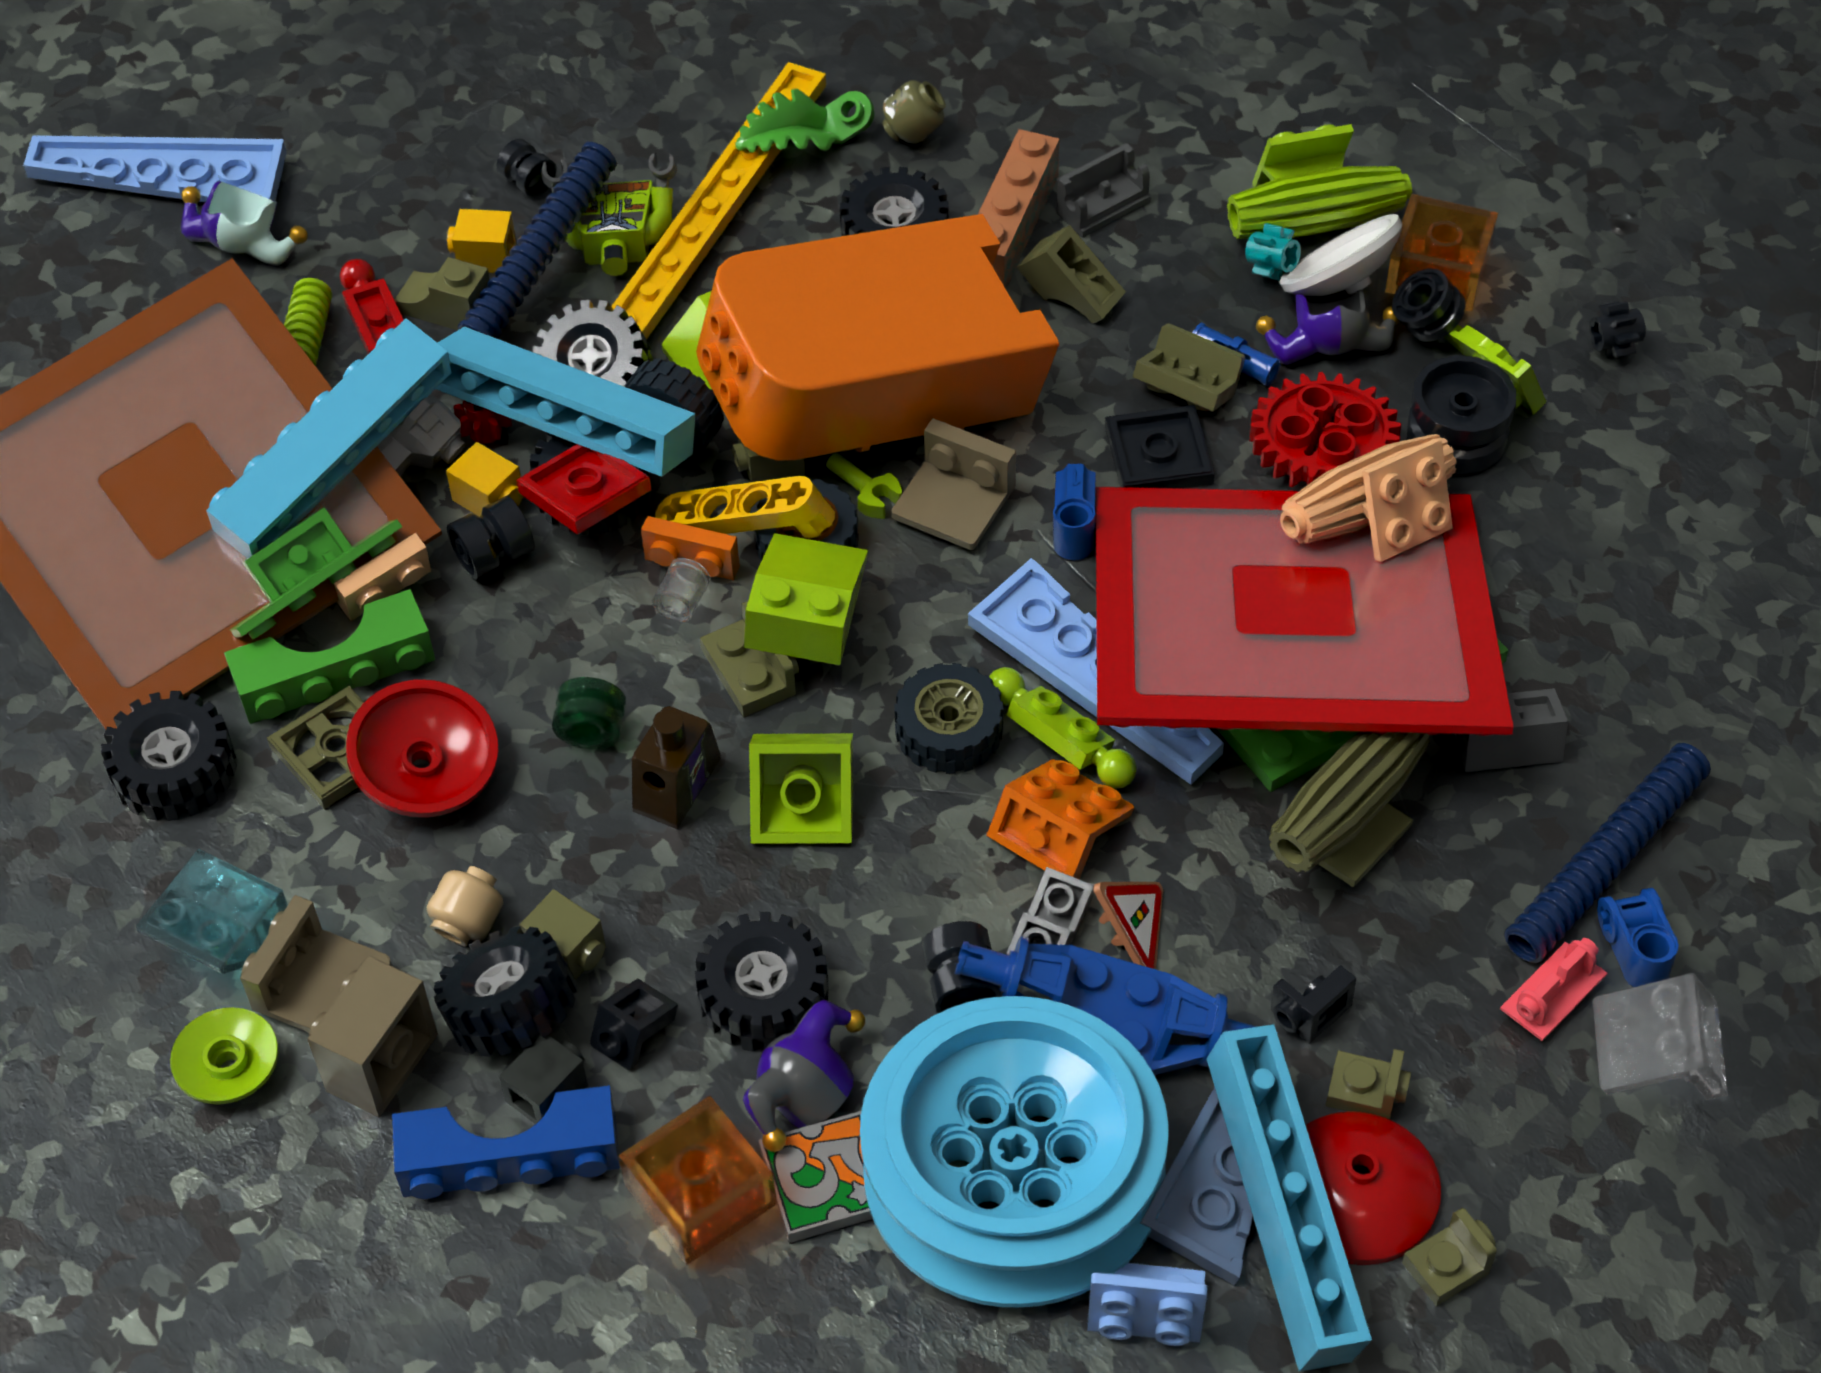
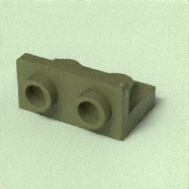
(750, 676)

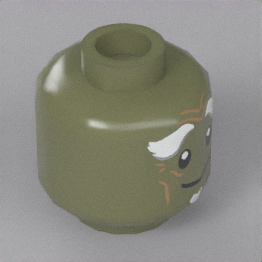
(913, 111)

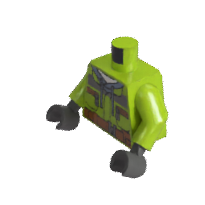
(622, 219)

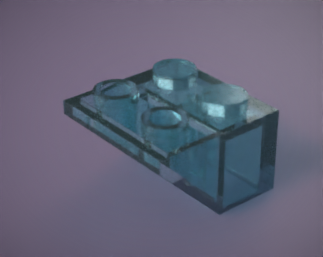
(213, 913)

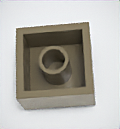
(372, 1035)

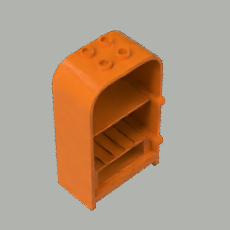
(870, 339)

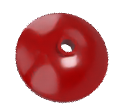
(424, 723)
(1392, 1205)

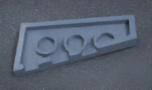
(1204, 1199)

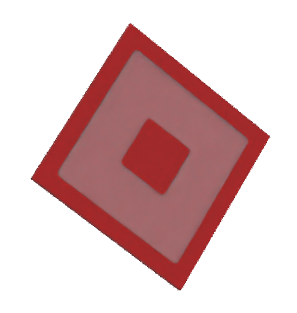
(1243, 628)

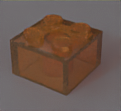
(1446, 239)
(698, 1180)

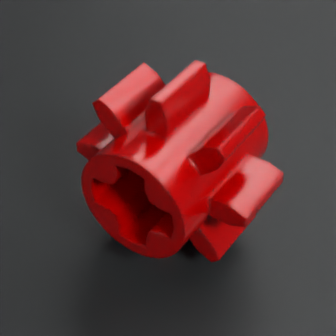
(480, 423)

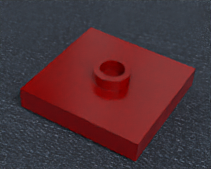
(583, 486)

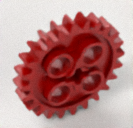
(1300, 414)

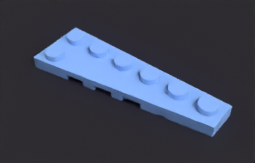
(158, 163)
(1052, 637)

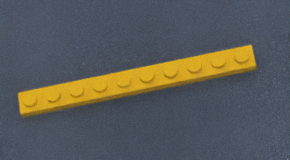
(707, 213)

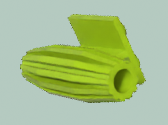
(1310, 191)

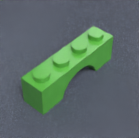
(281, 679)

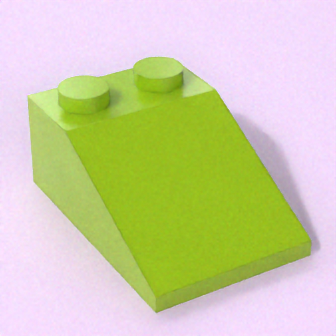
(804, 598)

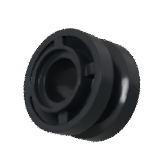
(1428, 305)

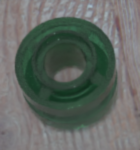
(589, 713)

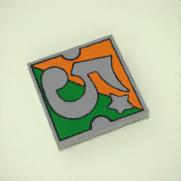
(820, 1177)

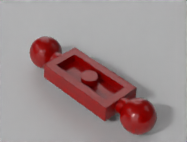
(368, 302)

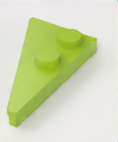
(1475, 344)

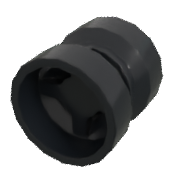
(523, 165)

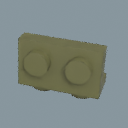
(1191, 368)

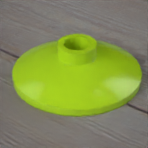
(218, 1038)

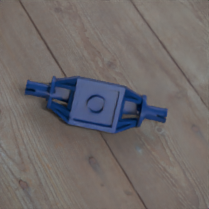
(1129, 997)

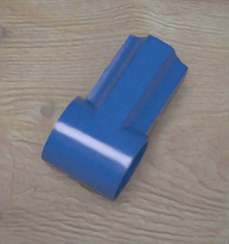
(1074, 512)

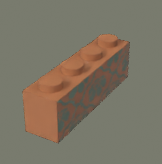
(1020, 196)

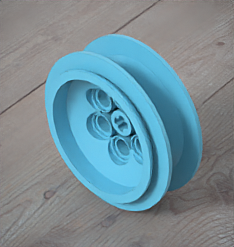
(1010, 1064)

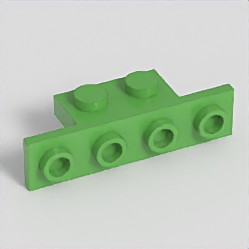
(302, 560)

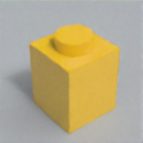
(482, 237)
(482, 478)

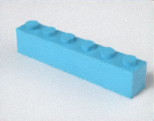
(567, 402)
(329, 439)
(1288, 1199)

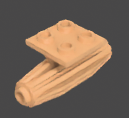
(1392, 489)

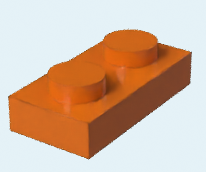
(671, 540)

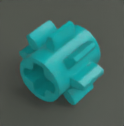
(1273, 251)

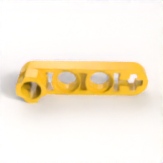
(789, 503)

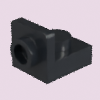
(1317, 1007)
(629, 1020)

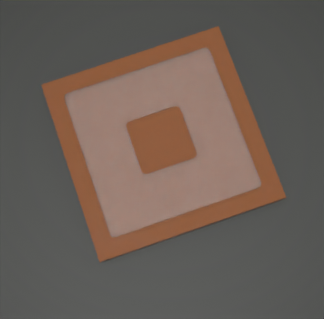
(114, 479)

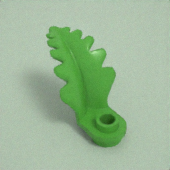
(805, 121)

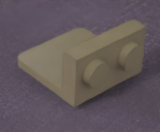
(300, 966)

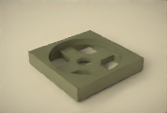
(316, 720)

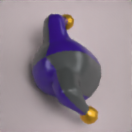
(1329, 329)
(802, 1074)

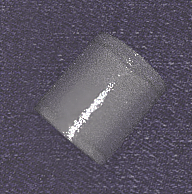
(681, 590)

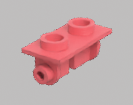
(1556, 988)

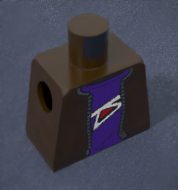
(677, 752)

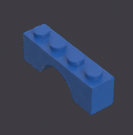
(570, 1139)

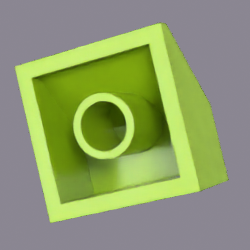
(801, 788)

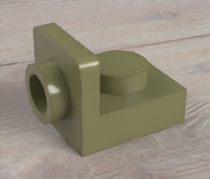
(1367, 1083)
(1452, 1257)

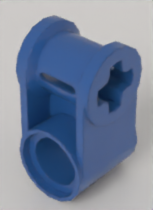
(1637, 930)

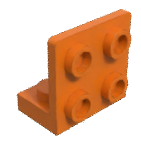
(1056, 816)

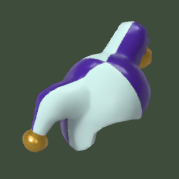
(237, 223)

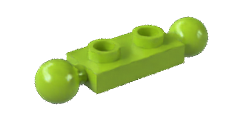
(1064, 729)

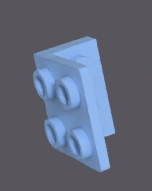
(1148, 1303)

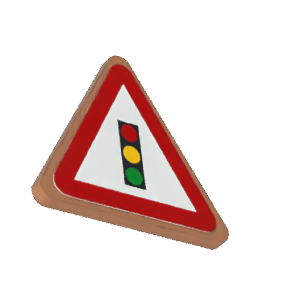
(1135, 915)

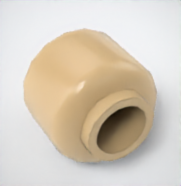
(465, 905)

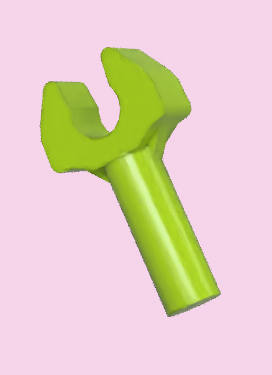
(869, 488)

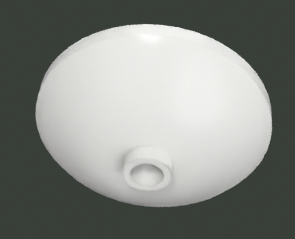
(1345, 260)

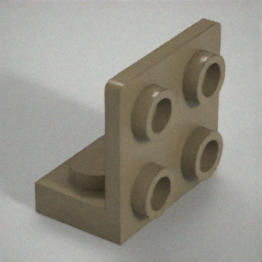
(957, 485)

